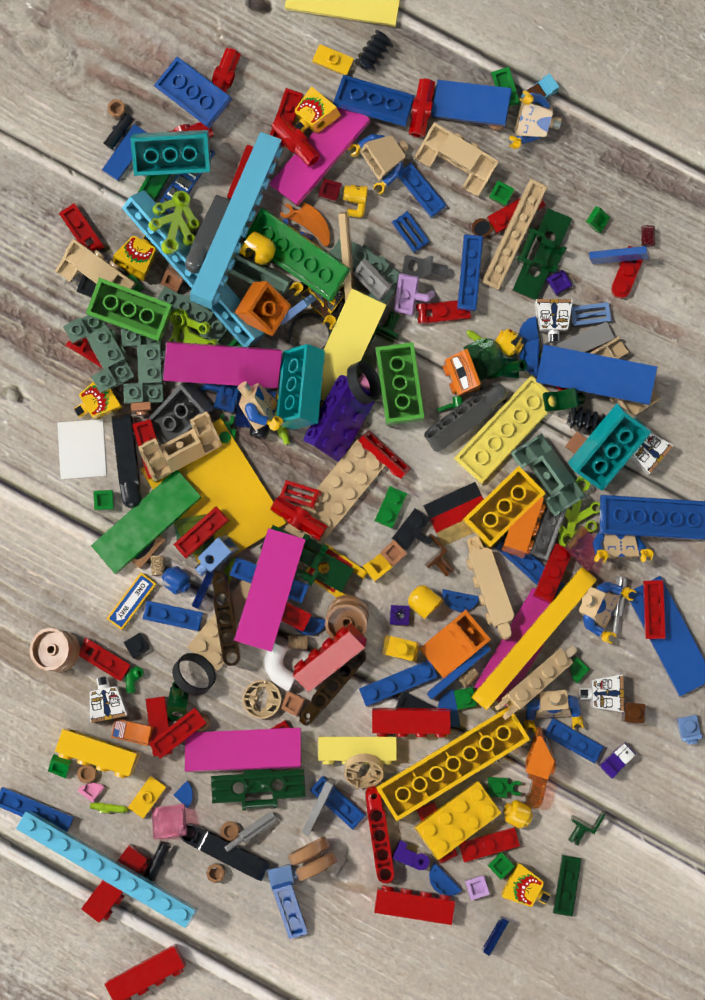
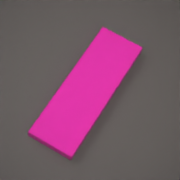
(297, 179)
(221, 364)
(269, 590)
(526, 616)
(243, 750)

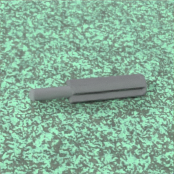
(619, 609)
(253, 830)

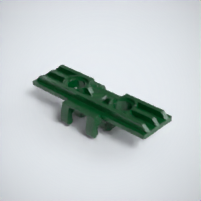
(547, 256)
(315, 554)
(255, 782)

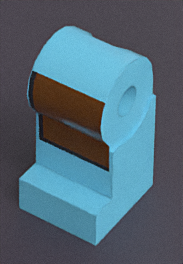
(546, 87)

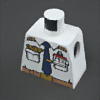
(553, 317)
(651, 453)
(605, 693)
(106, 702)

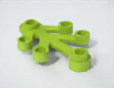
(175, 220)
(184, 325)
(573, 516)

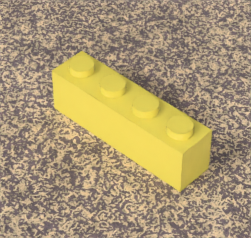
(342, 748)

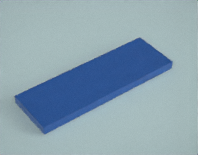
(597, 374)
(652, 517)
(678, 649)

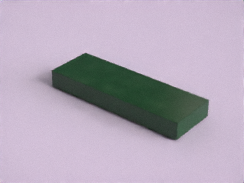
(567, 885)

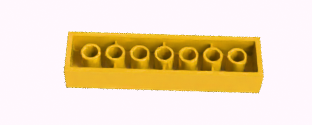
(452, 763)

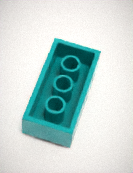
(171, 152)
(300, 386)
(609, 447)

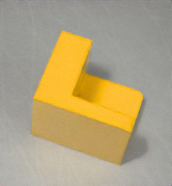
(377, 567)

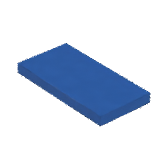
(193, 92)
(374, 100)
(471, 103)

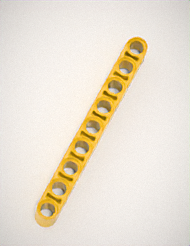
(534, 638)

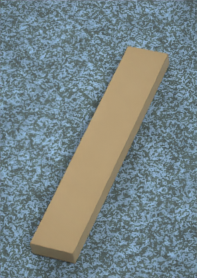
(514, 234)
(346, 250)

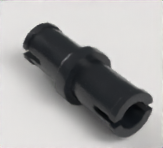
(118, 131)
(157, 861)

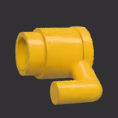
(358, 195)

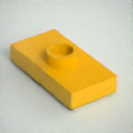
(332, 60)
(147, 797)

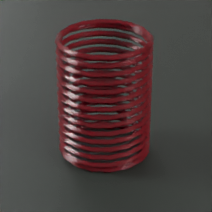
(648, 236)

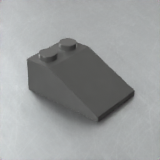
(177, 410)

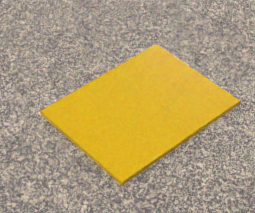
(231, 484)

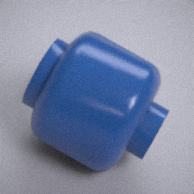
(176, 580)

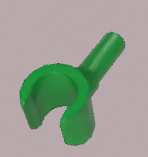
(456, 402)

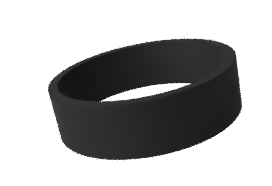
(305, 316)
(355, 387)
(183, 684)

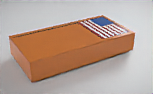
(132, 731)

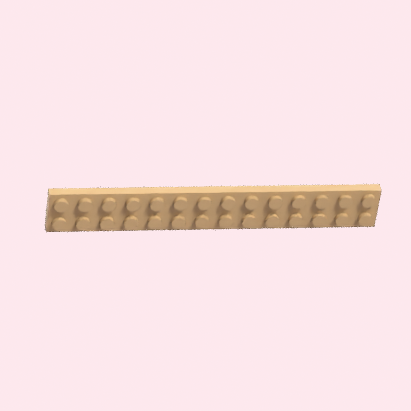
(338, 495)

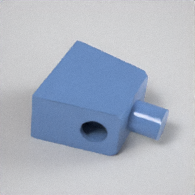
(221, 550)

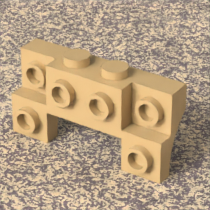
(458, 153)
(91, 264)
(616, 350)
(182, 449)

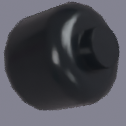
(261, 433)

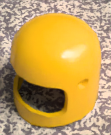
(259, 245)
(424, 600)

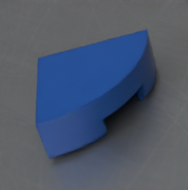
(185, 794)

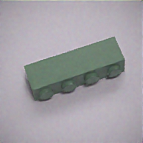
(252, 272)

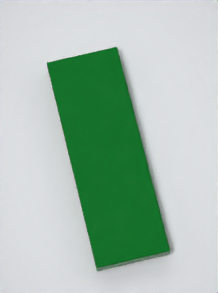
(301, 256)
(146, 521)

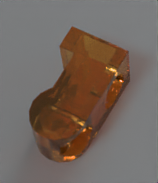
(535, 796)

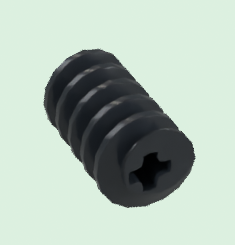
(373, 51)
(584, 419)

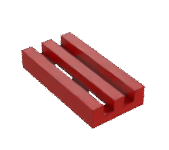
(314, 499)

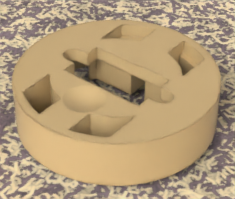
(253, 711)
(373, 775)

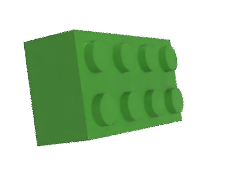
(129, 309)
(399, 383)

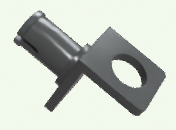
(424, 267)

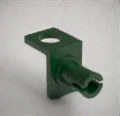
(388, 328)
(511, 368)
(564, 399)
(177, 702)
(582, 827)

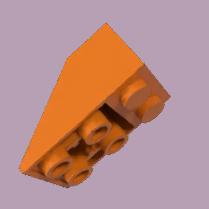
(519, 535)
(454, 644)

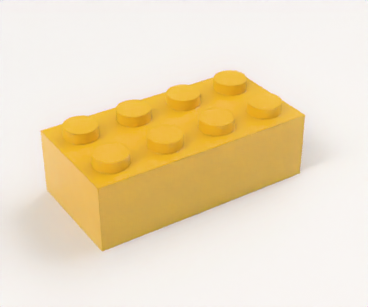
(503, 506)
(97, 752)
(457, 820)

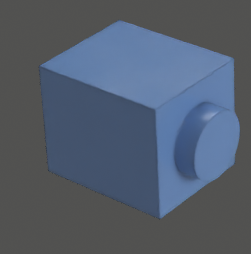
(282, 874)

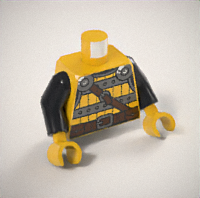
(328, 310)

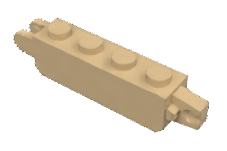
(491, 587)
(536, 681)

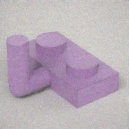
(407, 294)

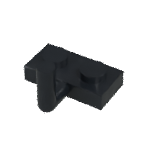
(412, 529)

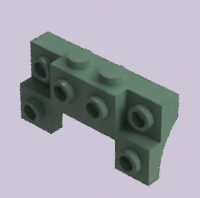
(380, 263)
(195, 312)
(105, 348)
(149, 369)
(551, 473)

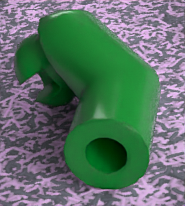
(131, 677)

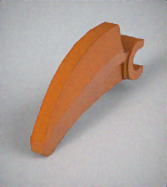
(311, 220)

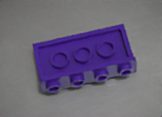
(338, 420)

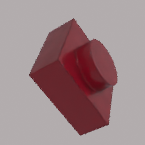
(329, 190)

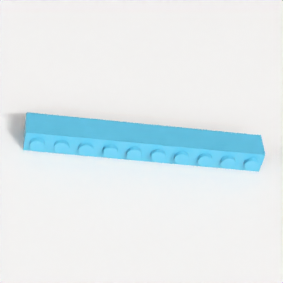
(140, 211)
(235, 221)
(107, 868)

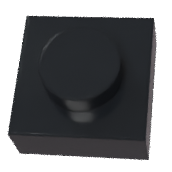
(136, 645)

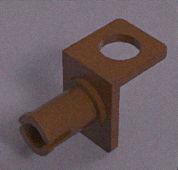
(438, 558)

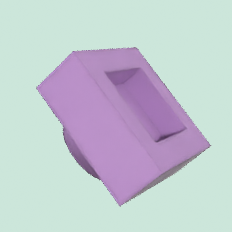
(477, 887)

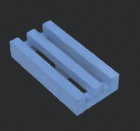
(298, 308)
(574, 316)

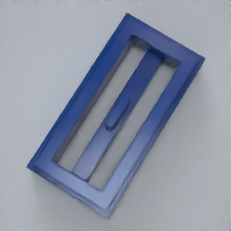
(401, 219)

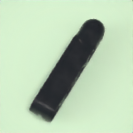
(126, 460)
(215, 847)

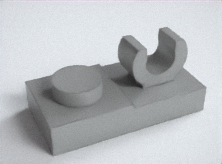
(372, 279)

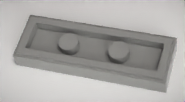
(588, 339)
(546, 534)
(318, 807)

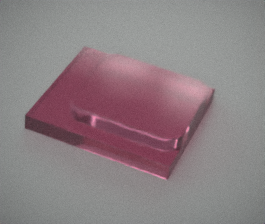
(582, 548)
(169, 821)

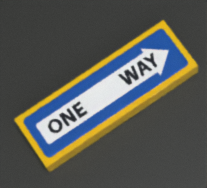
(131, 601)

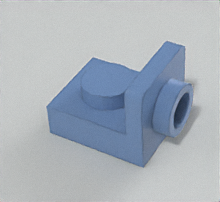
(689, 729)

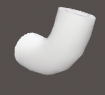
(275, 667)

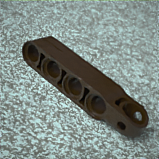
(219, 589)
(315, 710)

